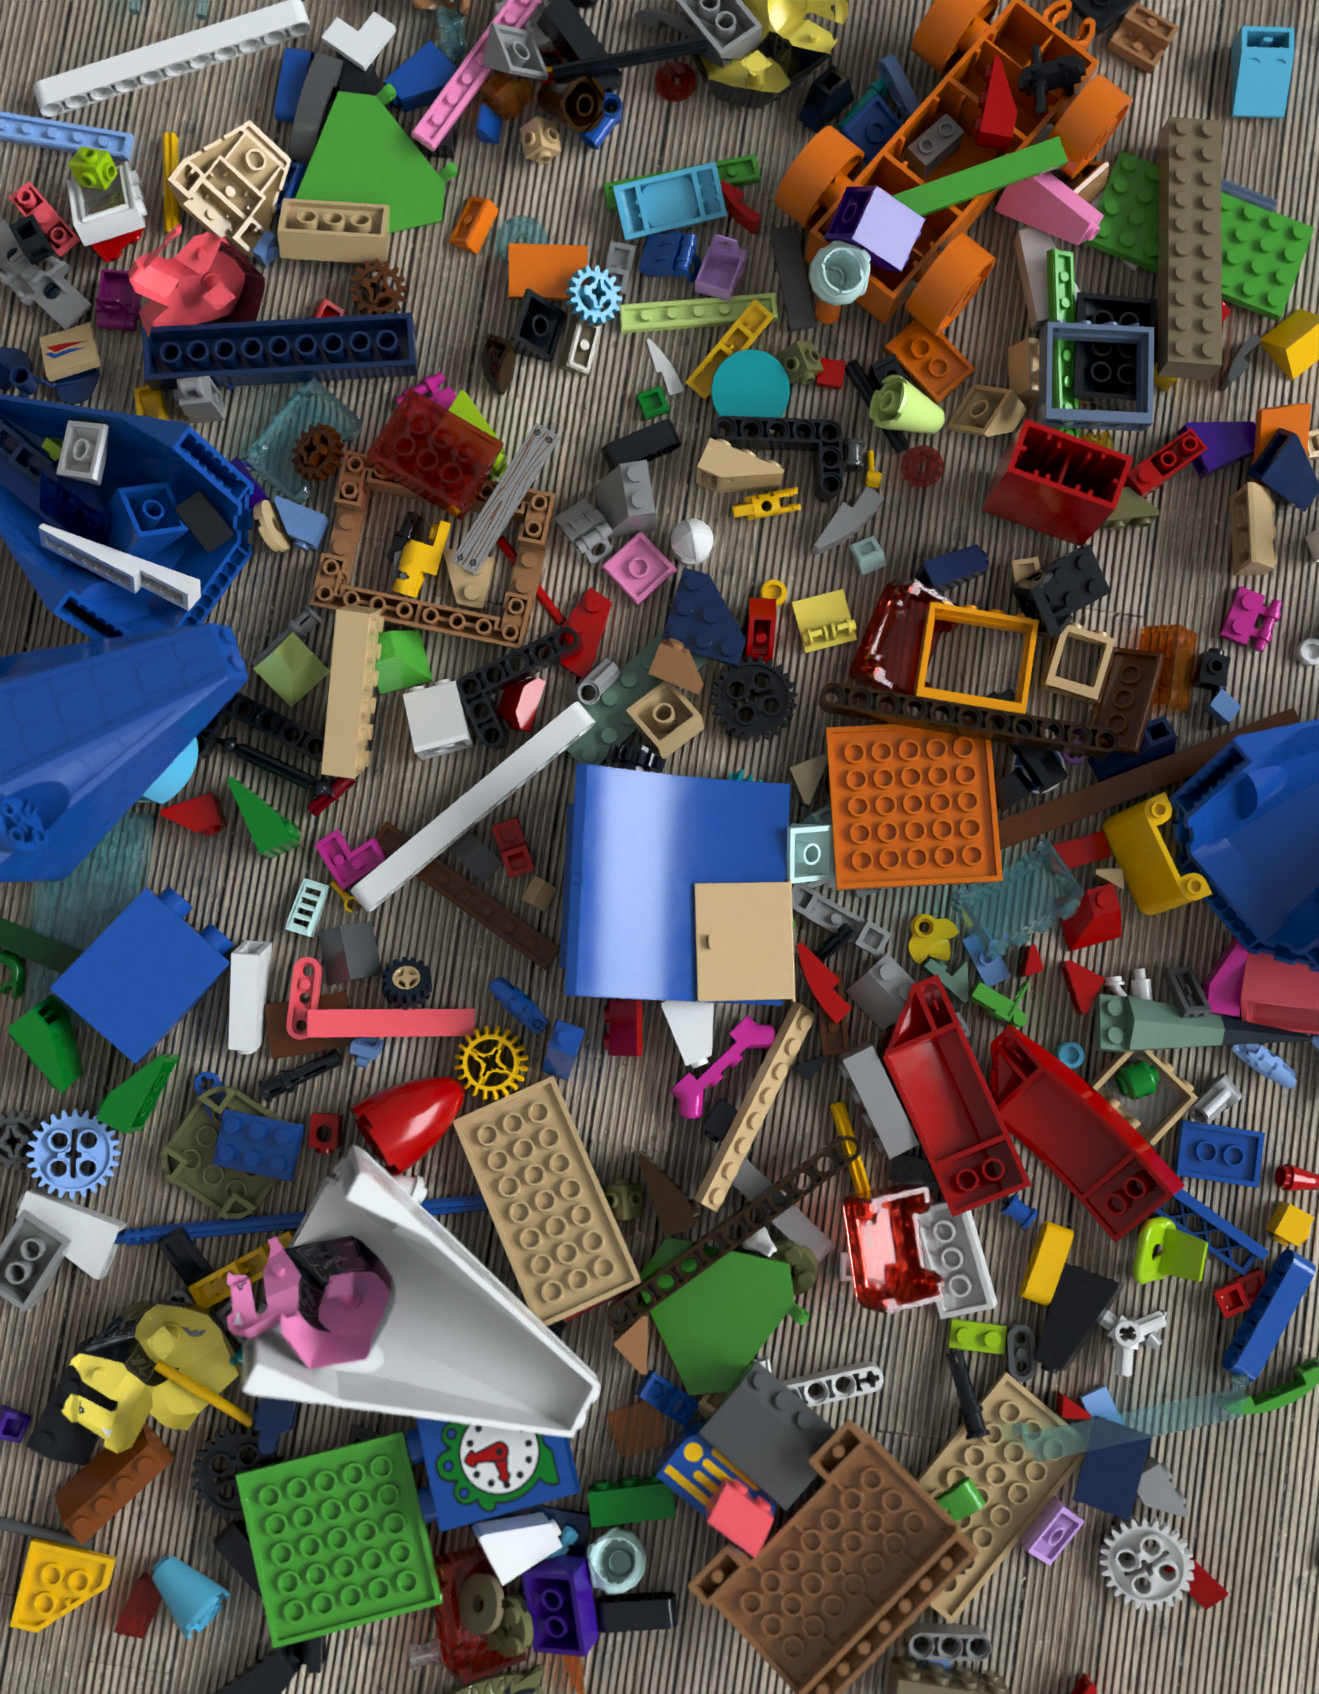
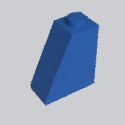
(421, 78)
(563, 1049)

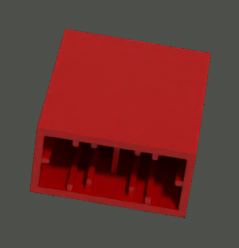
(1056, 483)

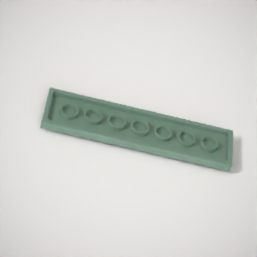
(609, 712)

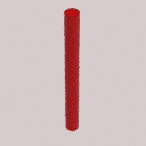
(541, 595)

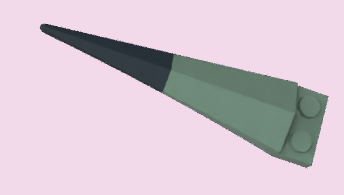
(1147, 1025)

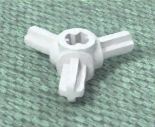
(1126, 1347)

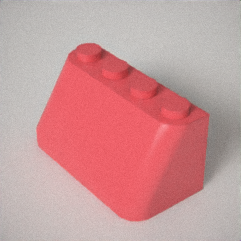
(1280, 994)

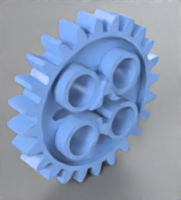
(47, 1152)

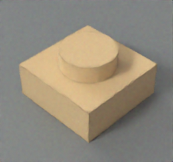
(1023, 568)

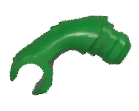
(15, 965)

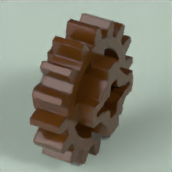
(367, 284)
(318, 452)

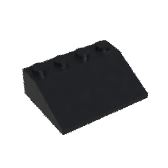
(1105, 370)

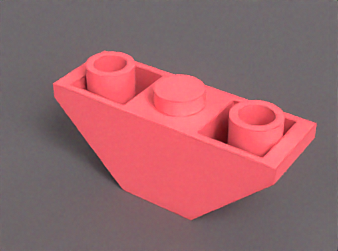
(30, 202)

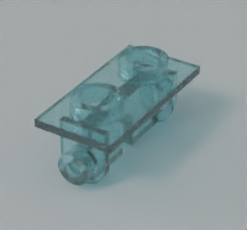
(452, 41)

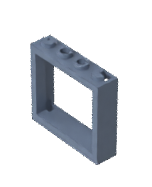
(1098, 419)

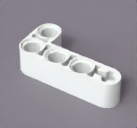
(828, 1379)

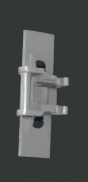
(35, 286)

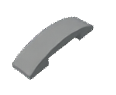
(831, 916)

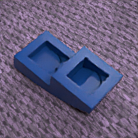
(667, 1398)

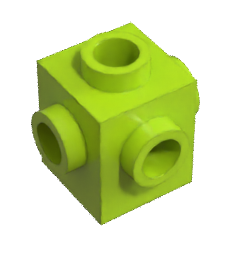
(93, 168)

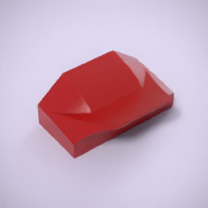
(520, 703)

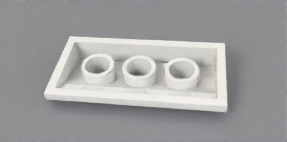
(957, 1255)

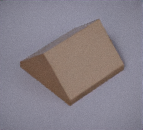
(1089, 181)
(633, 1343)

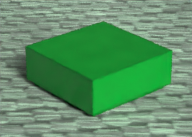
(652, 403)

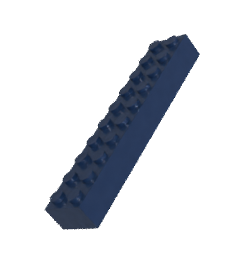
(281, 350)

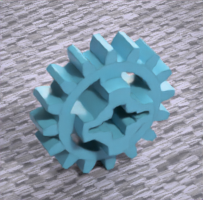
(593, 295)

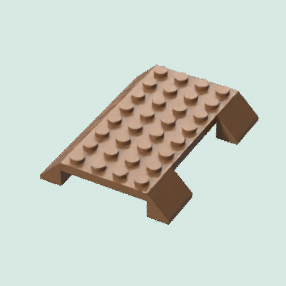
(840, 1569)

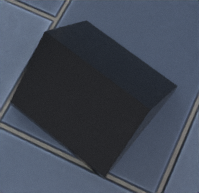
(537, 327)

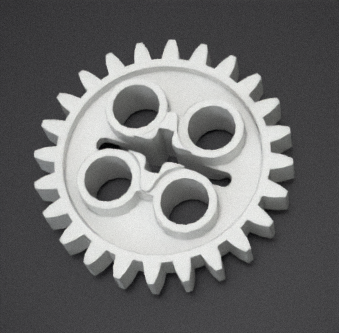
(1161, 1585)

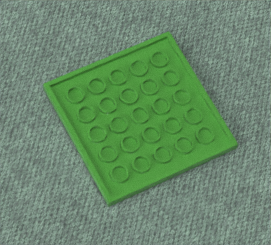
(338, 1538)

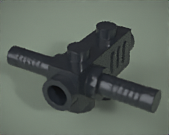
(1050, 75)

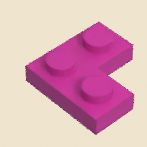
(349, 865)

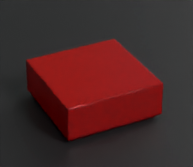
(832, 375)

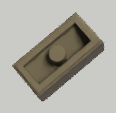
(579, 346)

